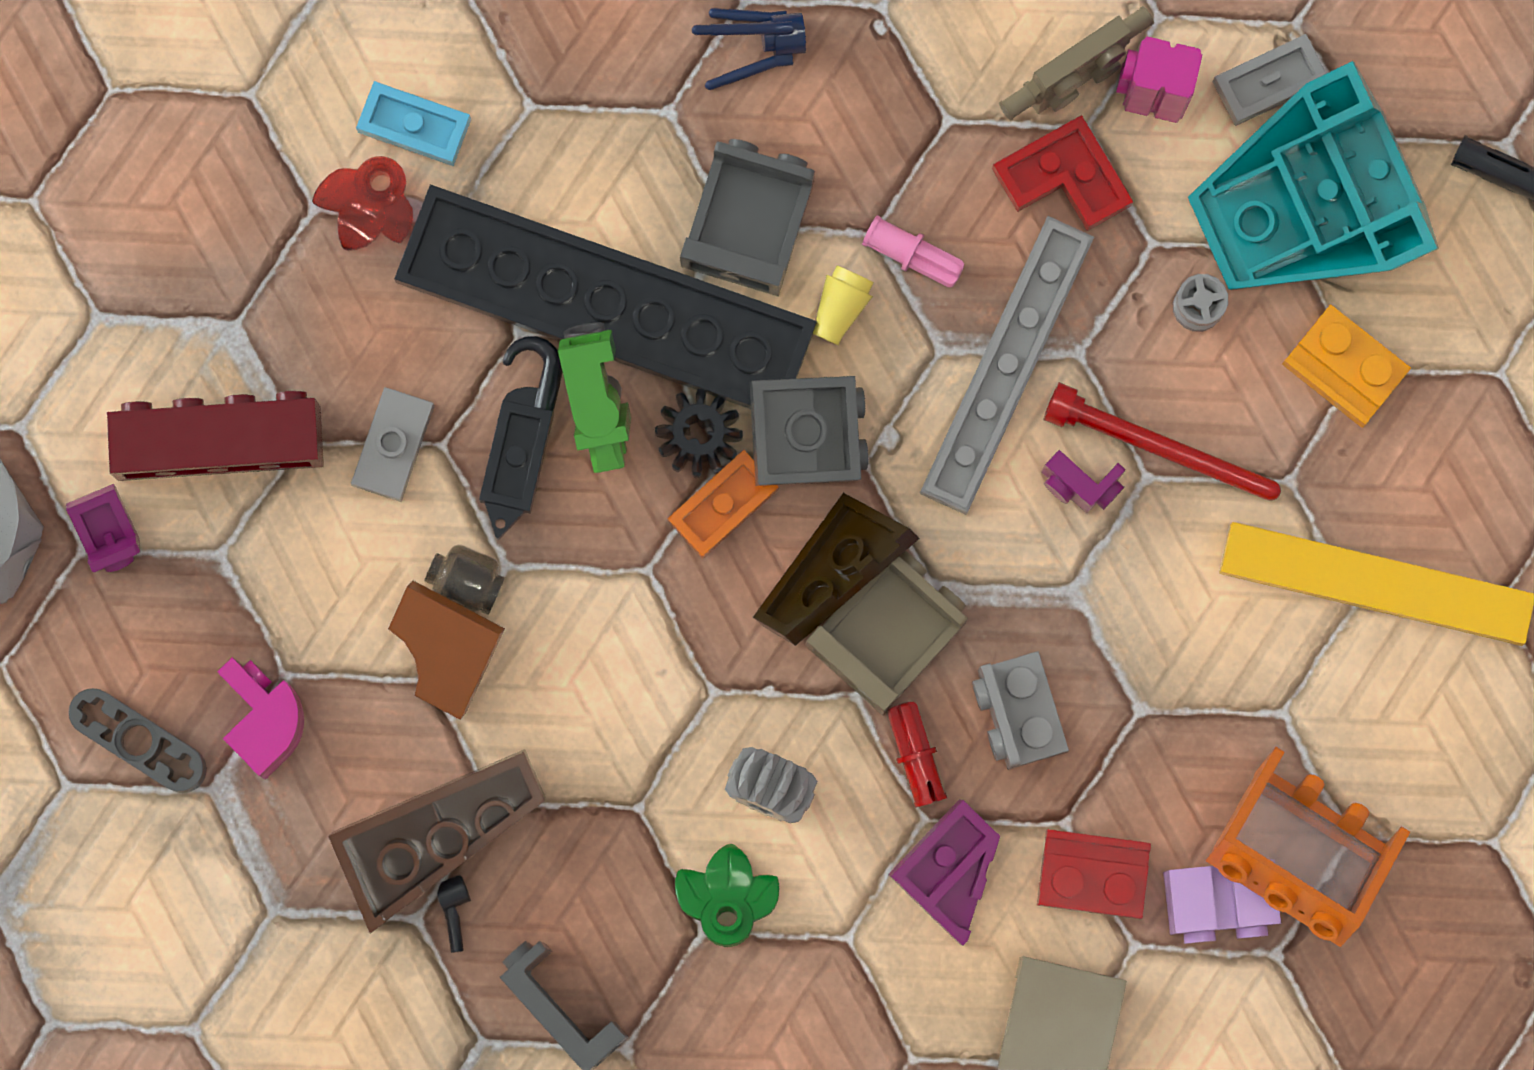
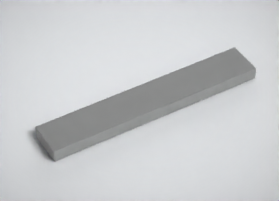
(1006, 365)

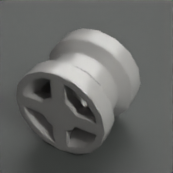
(1200, 292)

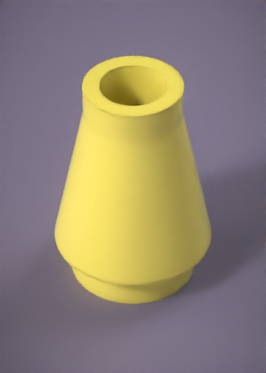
(841, 303)

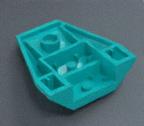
(1315, 193)

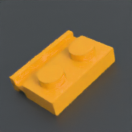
(1346, 366)

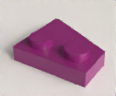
(949, 869)

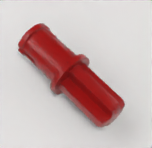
(916, 754)

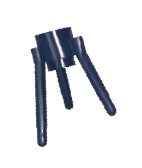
(779, 33)

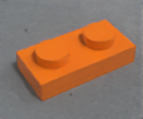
(721, 505)

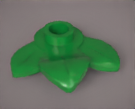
(723, 888)

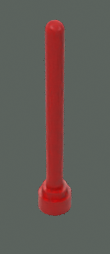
(1070, 408)

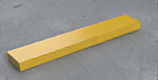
(1377, 583)

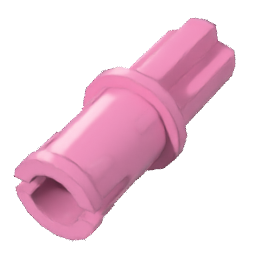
(913, 252)

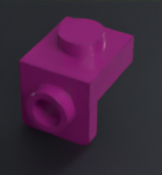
(1069, 483)
(104, 529)

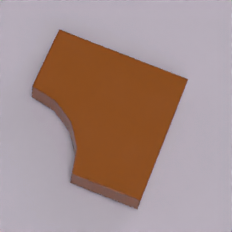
(448, 647)

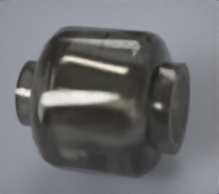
(466, 578)

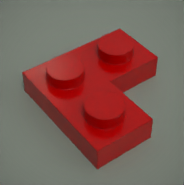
(1070, 161)

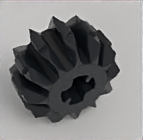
(706, 417)

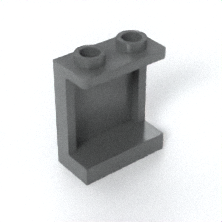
(748, 216)
(518, 978)

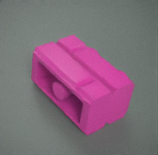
(1159, 79)

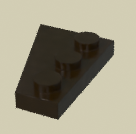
(833, 566)

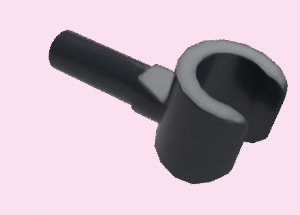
(450, 895)

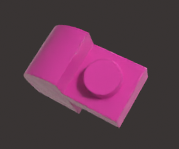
(274, 724)

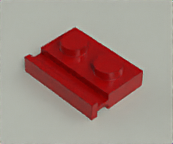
(1094, 874)

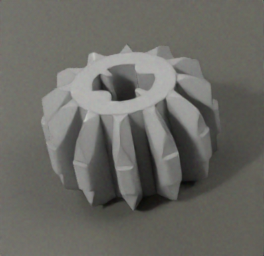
(771, 785)

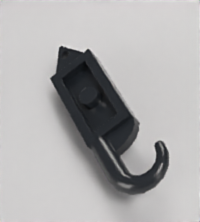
(521, 438)

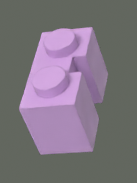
(1206, 901)

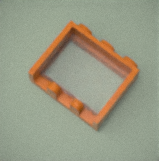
(1305, 853)

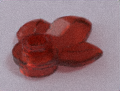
(362, 209)

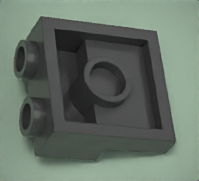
(807, 430)

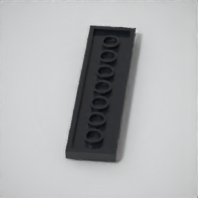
(560, 281)

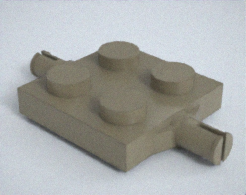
(1090, 58)

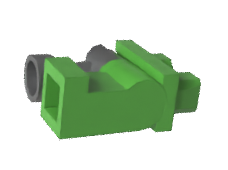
(594, 396)

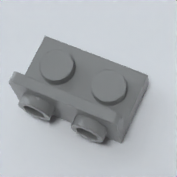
(1021, 711)

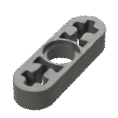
(98, 731)

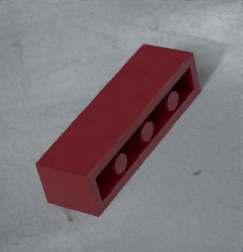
(215, 438)

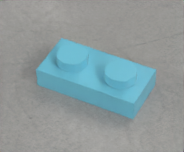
(413, 123)

